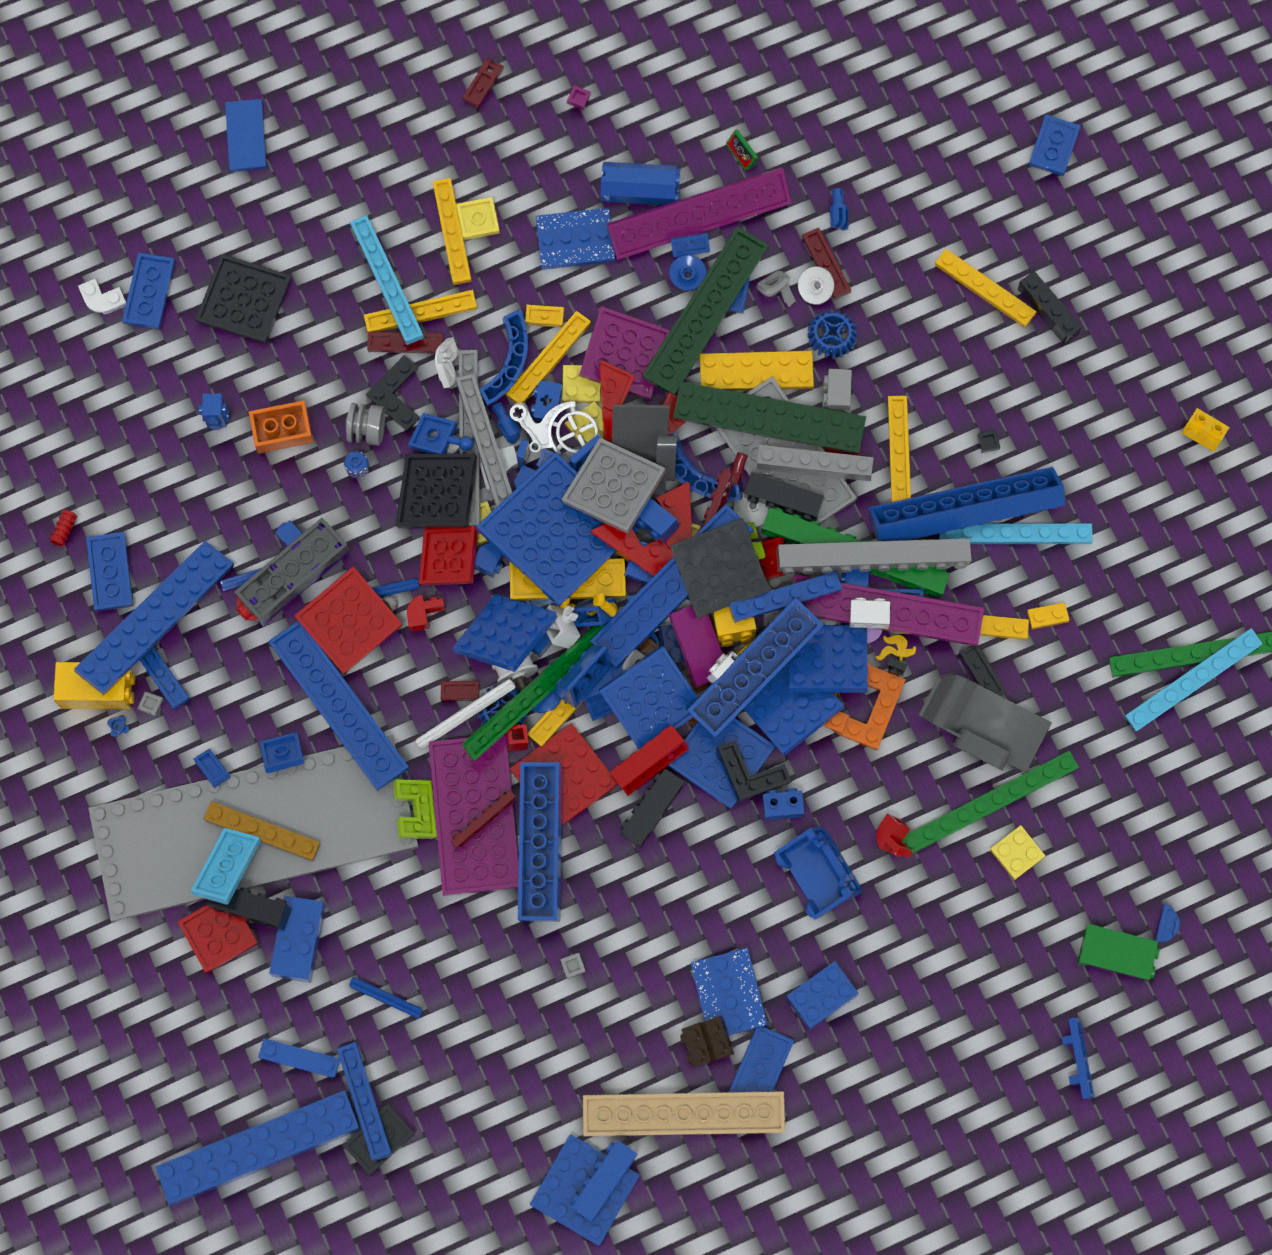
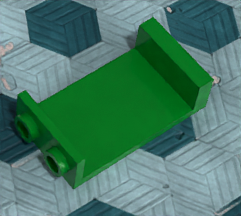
(1118, 952)

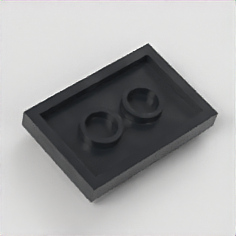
(397, 1134)

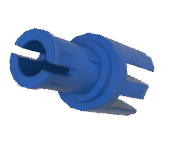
(838, 210)
(508, 426)

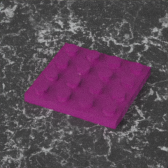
(624, 344)

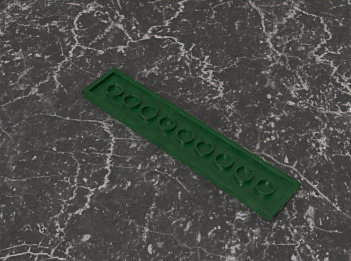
(705, 311)
(769, 417)

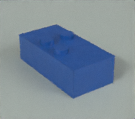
(298, 943)

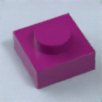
(578, 97)

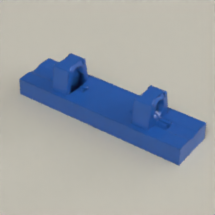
(1084, 1076)

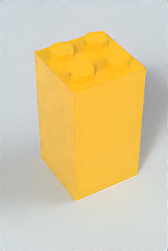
(730, 632)
(75, 693)

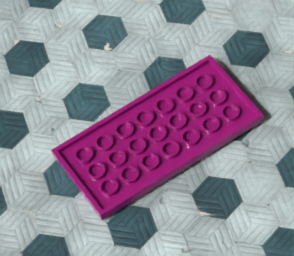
(461, 793)

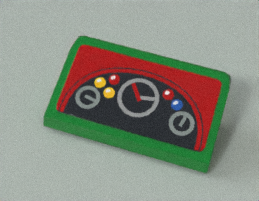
(742, 150)

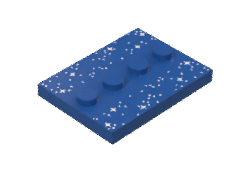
(574, 238)
(730, 990)

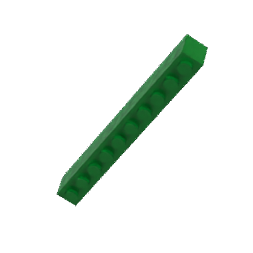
(799, 531)

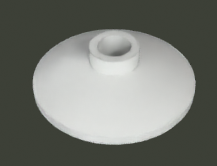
(808, 281)
(756, 515)

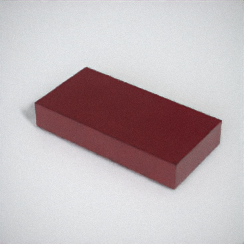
(460, 690)

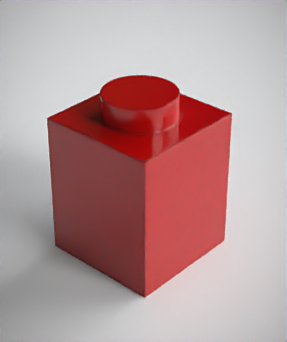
(517, 738)

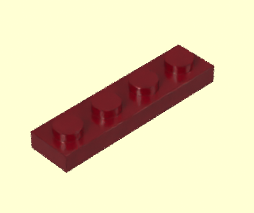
(824, 258)
(394, 343)
(489, 814)

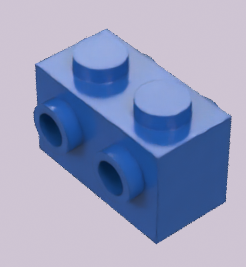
(214, 411)
(783, 807)

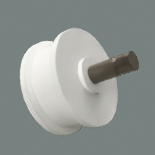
(524, 671)

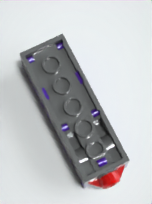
(290, 573)

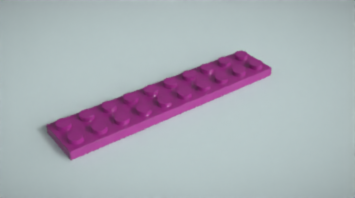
(699, 213)
(907, 613)

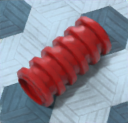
(63, 527)

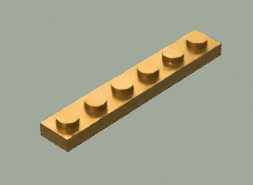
(268, 833)

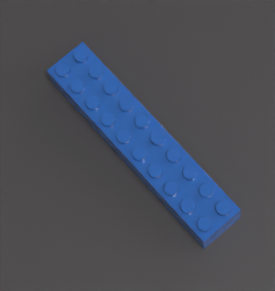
(967, 506)
(257, 1148)

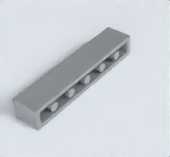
(815, 463)

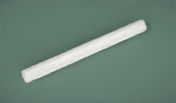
(465, 713)

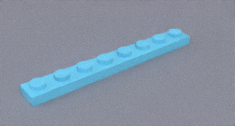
(386, 280)
(1023, 534)
(1193, 680)

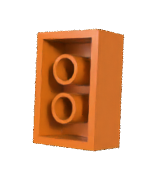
(281, 427)

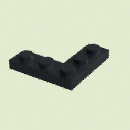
(383, 393)
(981, 669)
(739, 778)

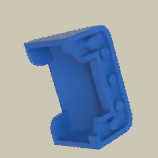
(819, 871)

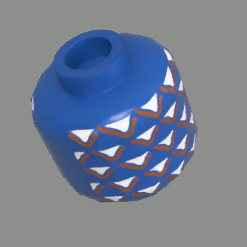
(356, 464)

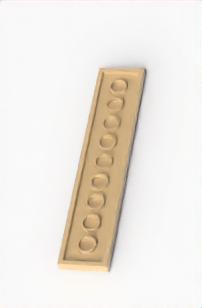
(683, 1114)

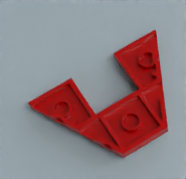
(614, 389)
(656, 554)

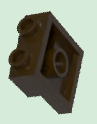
(706, 1042)

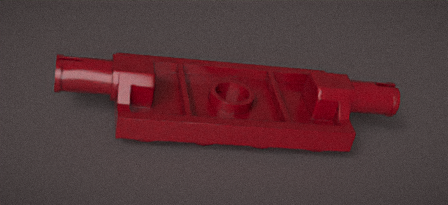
(726, 480)

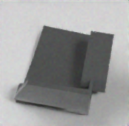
(645, 433)
(985, 722)

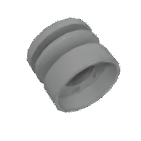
(362, 423)

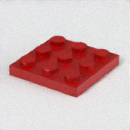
(448, 556)
(216, 936)

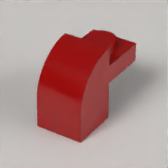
(418, 610)
(890, 836)

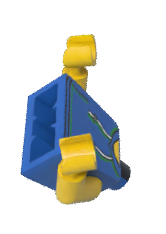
(594, 612)

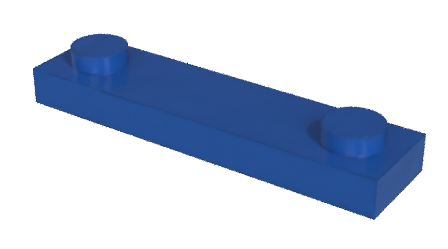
(299, 1058)

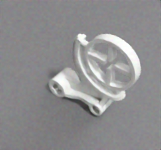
(542, 432)

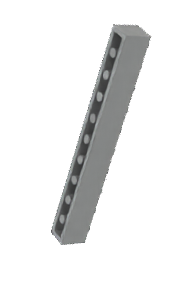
(873, 555)

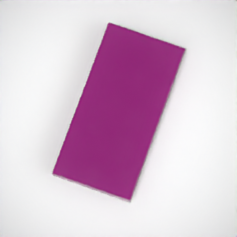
(696, 642)

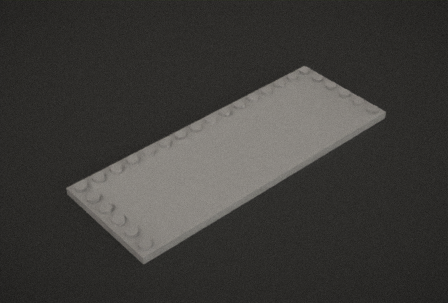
(159, 842)

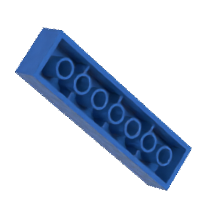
(755, 667)
(540, 842)

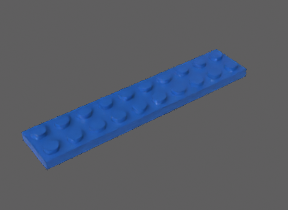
(651, 604)
(154, 618)
(339, 705)

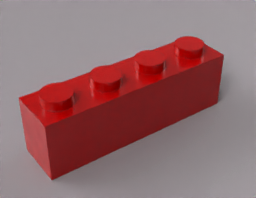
(649, 760)

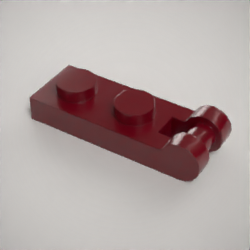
(482, 83)

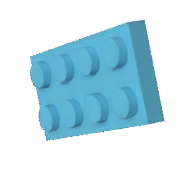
(225, 866)

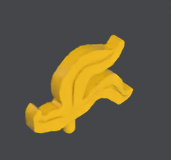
(901, 644)

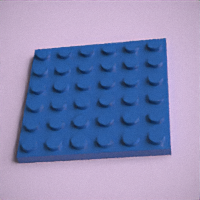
(546, 536)

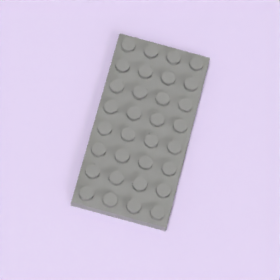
(835, 490)

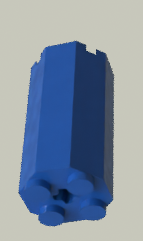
(640, 183)

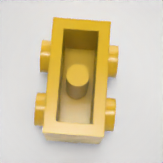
(1205, 430)

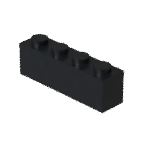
(1049, 307)
(783, 496)
(652, 808)
(255, 908)

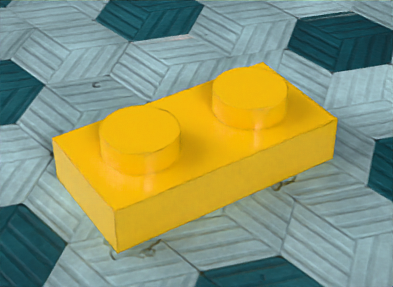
(544, 316)
(1048, 616)

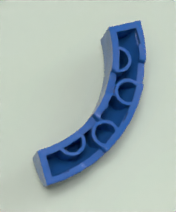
(514, 363)
(699, 481)

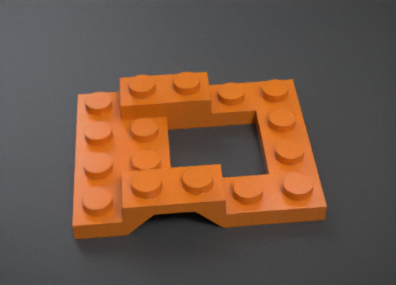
(872, 732)

